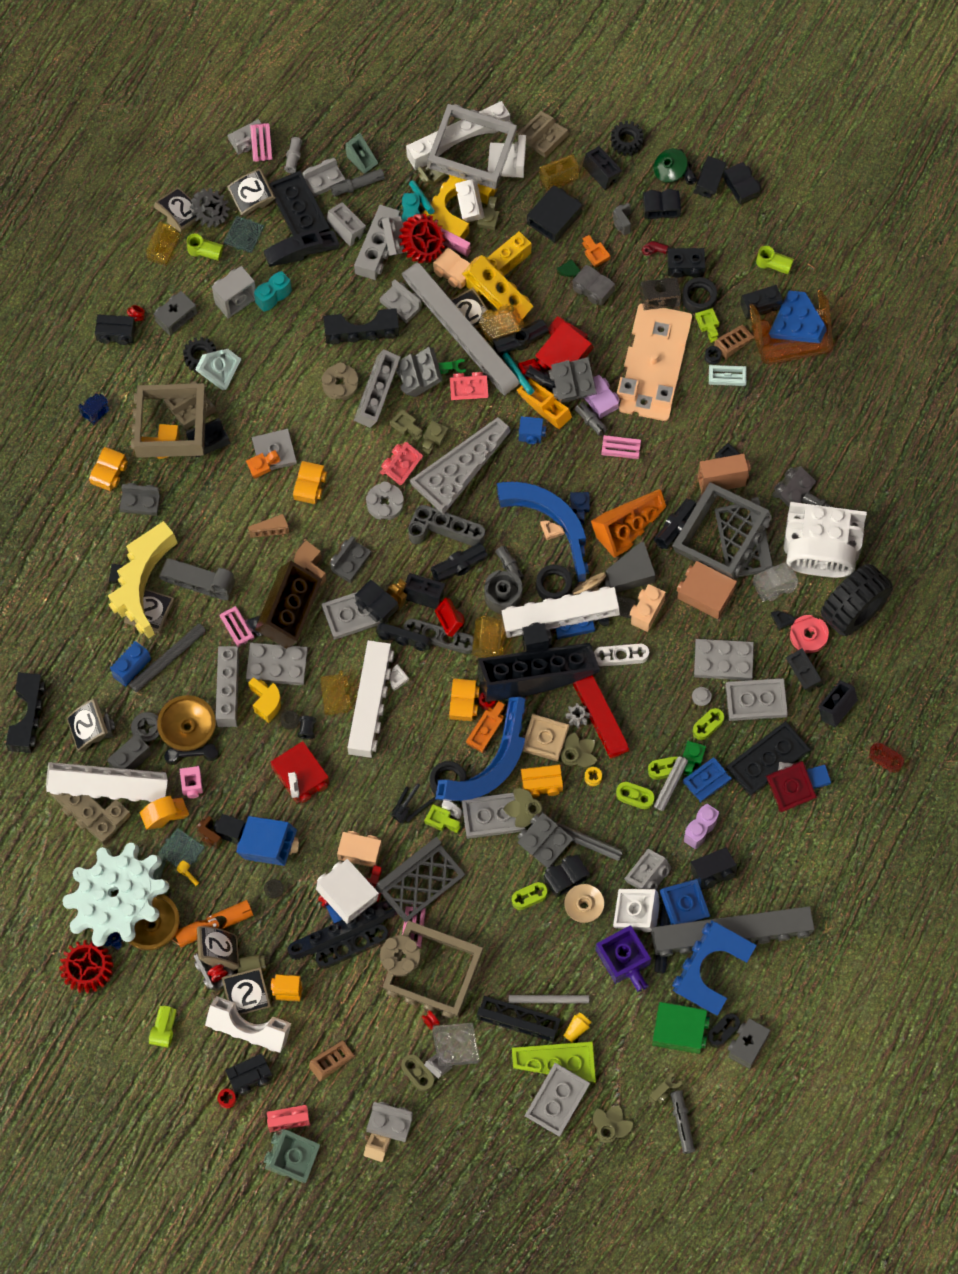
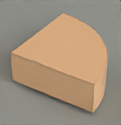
(551, 530)

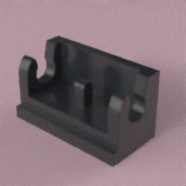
(601, 167)
(709, 177)
(424, 591)
(804, 670)

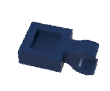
(579, 504)

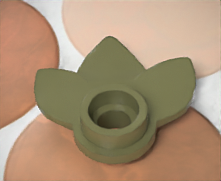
(580, 750)
(520, 807)
(613, 1122)

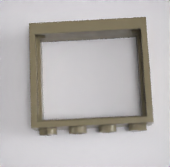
(169, 448)
(429, 1004)

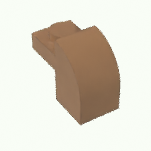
(308, 557)

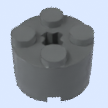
(502, 590)

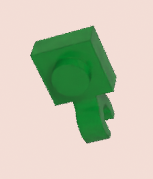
(445, 366)
(694, 754)

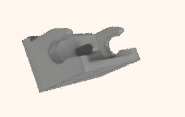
(345, 223)

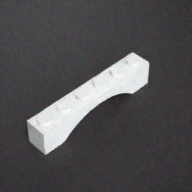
(419, 150)

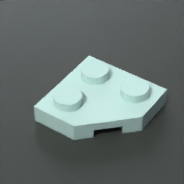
(218, 367)

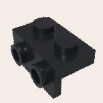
(214, 436)

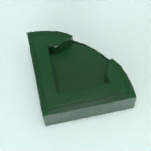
(568, 269)

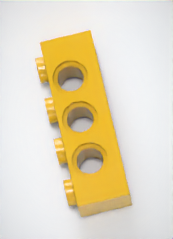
(507, 256)
(475, 276)

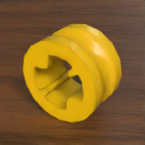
(593, 782)

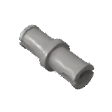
(293, 155)

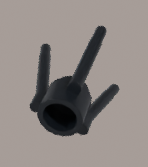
(401, 812)

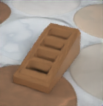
(727, 352)
(270, 527)
(323, 1074)

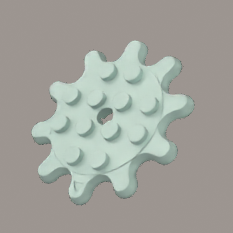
(131, 904)

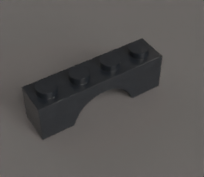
(382, 326)
(22, 735)

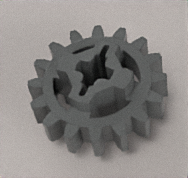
(209, 207)

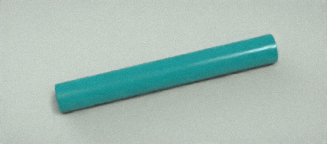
(423, 199)
(523, 381)

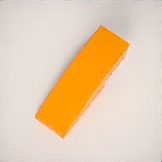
(546, 404)

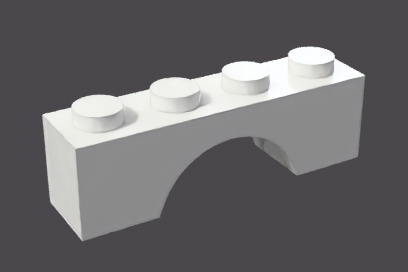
(225, 1018)

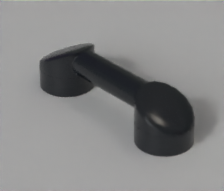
(209, 751)

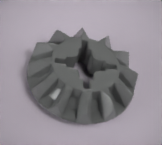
(139, 723)

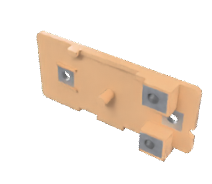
(654, 362)

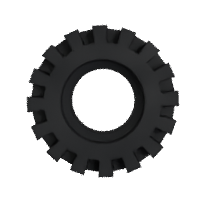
(629, 147)
(196, 346)

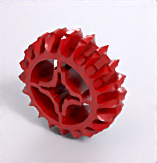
(415, 245)
(83, 982)

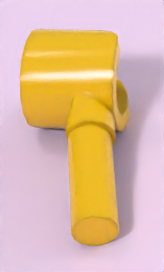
(183, 868)

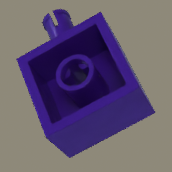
(624, 967)

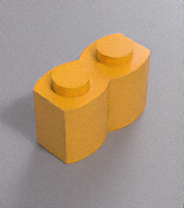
(108, 468)
(309, 482)
(463, 700)
(287, 987)

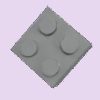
(234, 292)

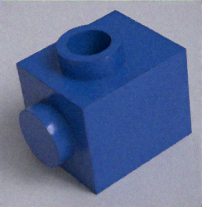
(531, 430)

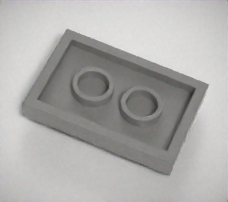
(346, 617)
(723, 659)
(277, 664)
(756, 699)
(486, 816)
(557, 1099)

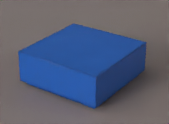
(819, 776)

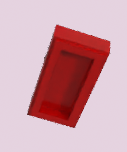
(449, 618)

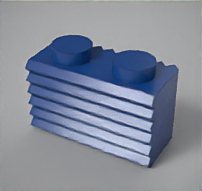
(130, 663)

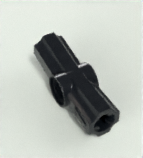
(510, 341)
(674, 524)
(459, 563)

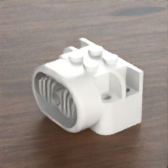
(823, 539)

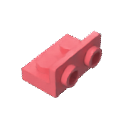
(468, 387)
(401, 462)
(288, 1118)

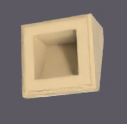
(377, 1147)

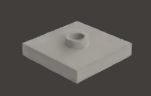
(276, 441)

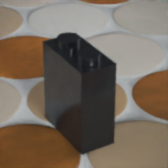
(554, 214)

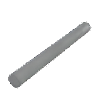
(548, 998)

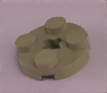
(339, 391)
(392, 947)

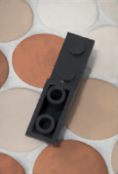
(297, 246)

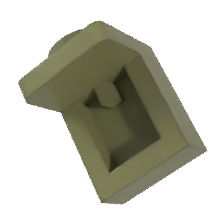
(430, 176)

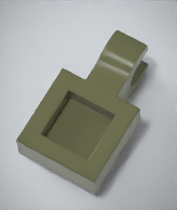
(491, 216)
(406, 423)
(434, 435)
(661, 1092)

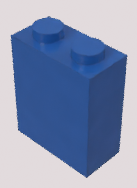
(266, 840)

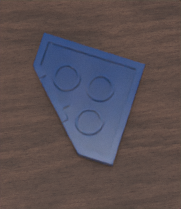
(798, 320)

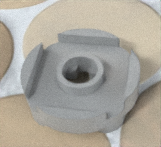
(385, 511)

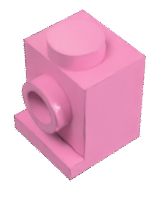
(189, 776)

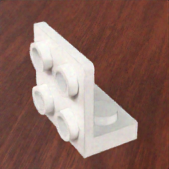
(515, 161)

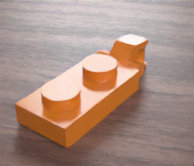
(486, 727)

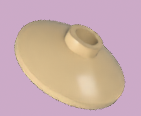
(590, 584)
(584, 894)

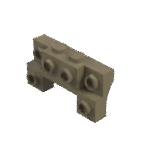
(92, 816)

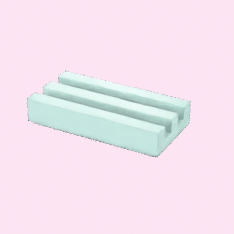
(727, 378)

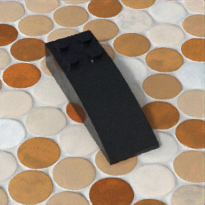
(535, 671)

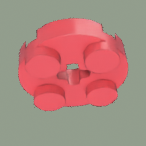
(814, 625)

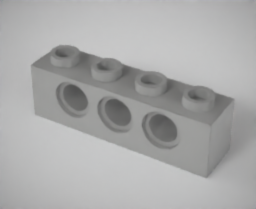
(372, 267)
(377, 388)
(227, 686)

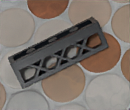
(517, 1024)

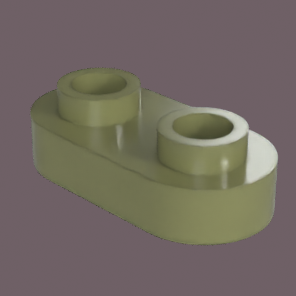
(418, 1073)

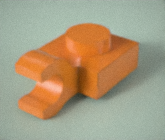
(595, 252)
(260, 464)

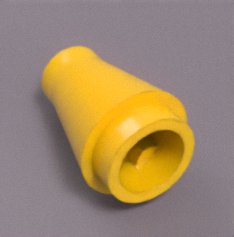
(577, 1027)

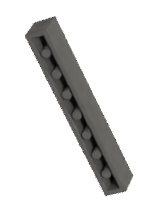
(752, 927)

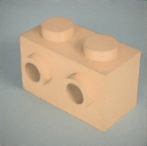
(648, 607)
(359, 849)

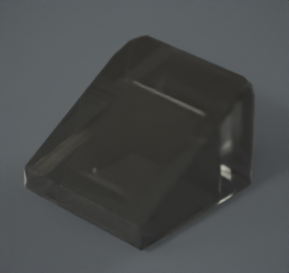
(625, 605)

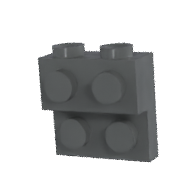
(419, 372)
(572, 380)
(544, 839)

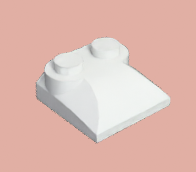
(637, 909)

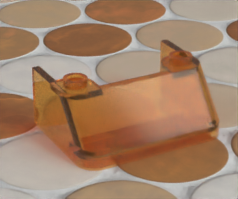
(780, 350)

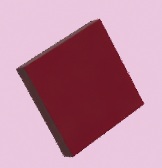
(791, 786)

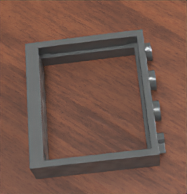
(696, 518)

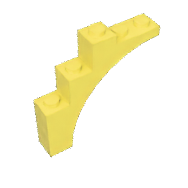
(144, 555)

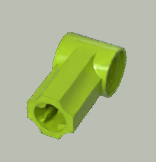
(205, 247)
(775, 260)
(162, 1032)

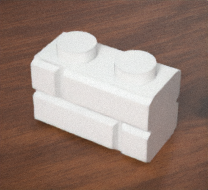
(469, 200)

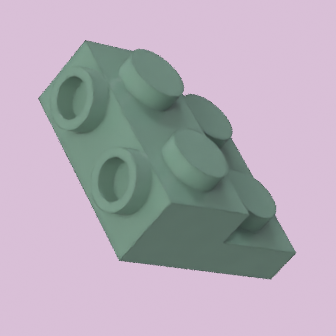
(291, 1155)

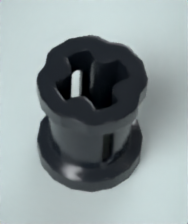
(306, 727)

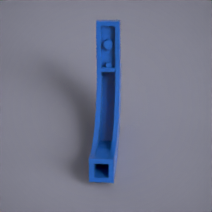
(548, 503)
(498, 769)

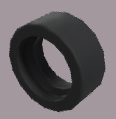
(699, 283)
(556, 570)
(443, 766)

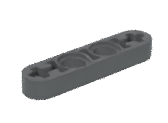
(440, 634)

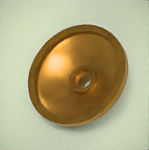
(185, 712)
(165, 927)

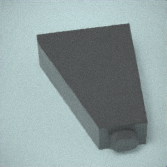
(631, 570)

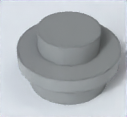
(701, 696)

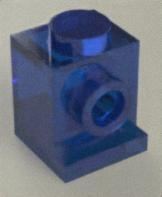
(94, 408)

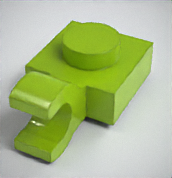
(708, 322)
(441, 818)

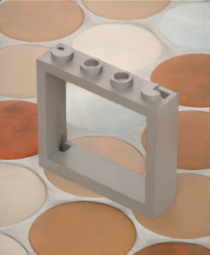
(463, 171)

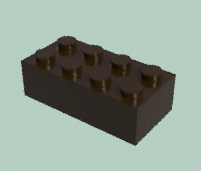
(288, 604)

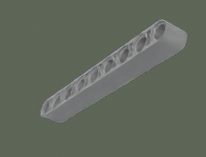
(460, 328)

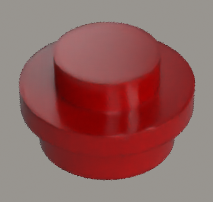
(136, 312)

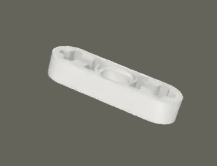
(634, 660)

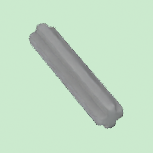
(670, 783)

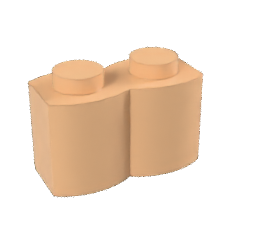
(451, 267)

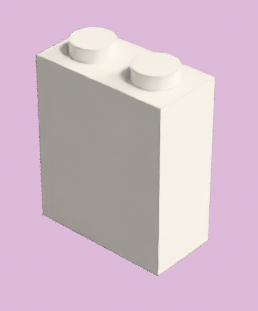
(346, 890)

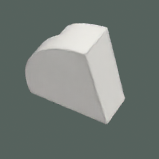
(398, 678)
(293, 785)
(455, 811)

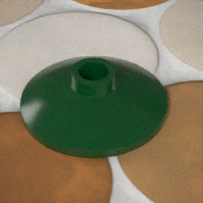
(676, 168)

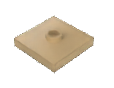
(545, 737)

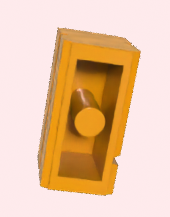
(542, 780)

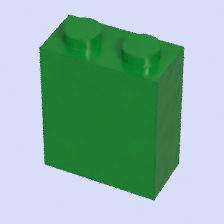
(680, 1028)

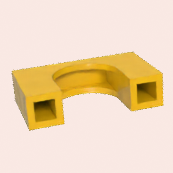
(450, 222)

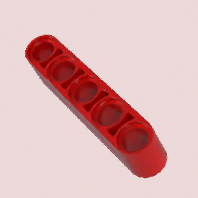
(601, 717)

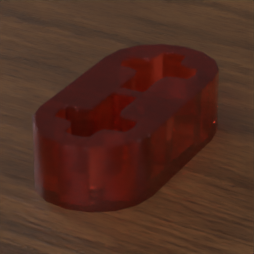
(884, 761)

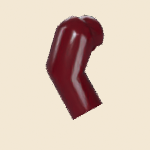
(653, 247)

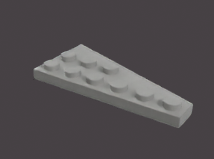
(452, 473)

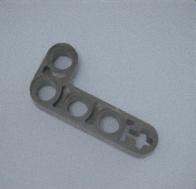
(447, 530)
(198, 579)

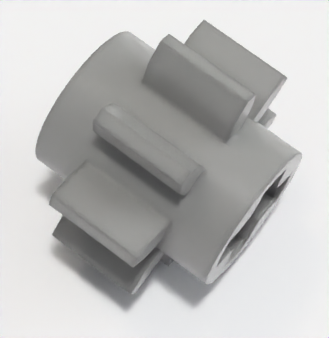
(577, 710)

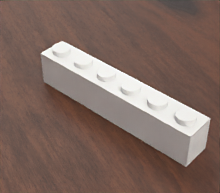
(562, 611)
(369, 699)
(105, 782)

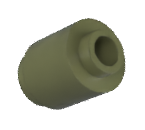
(251, 962)

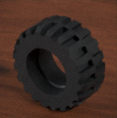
(856, 600)

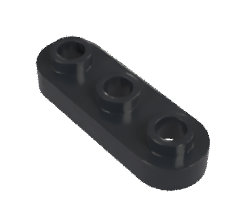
(403, 637)

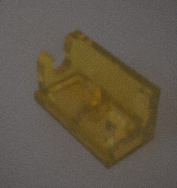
(162, 244)

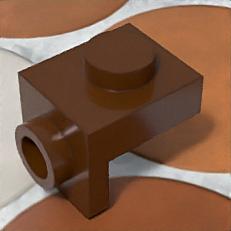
(208, 836)

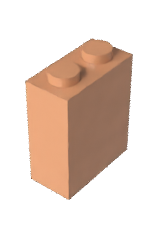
(724, 472)
(706, 589)

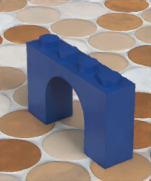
(714, 939)

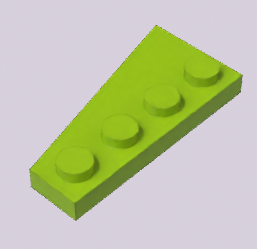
(572, 1056)

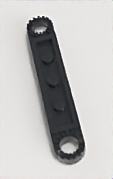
(340, 931)

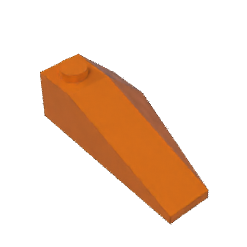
(623, 524)

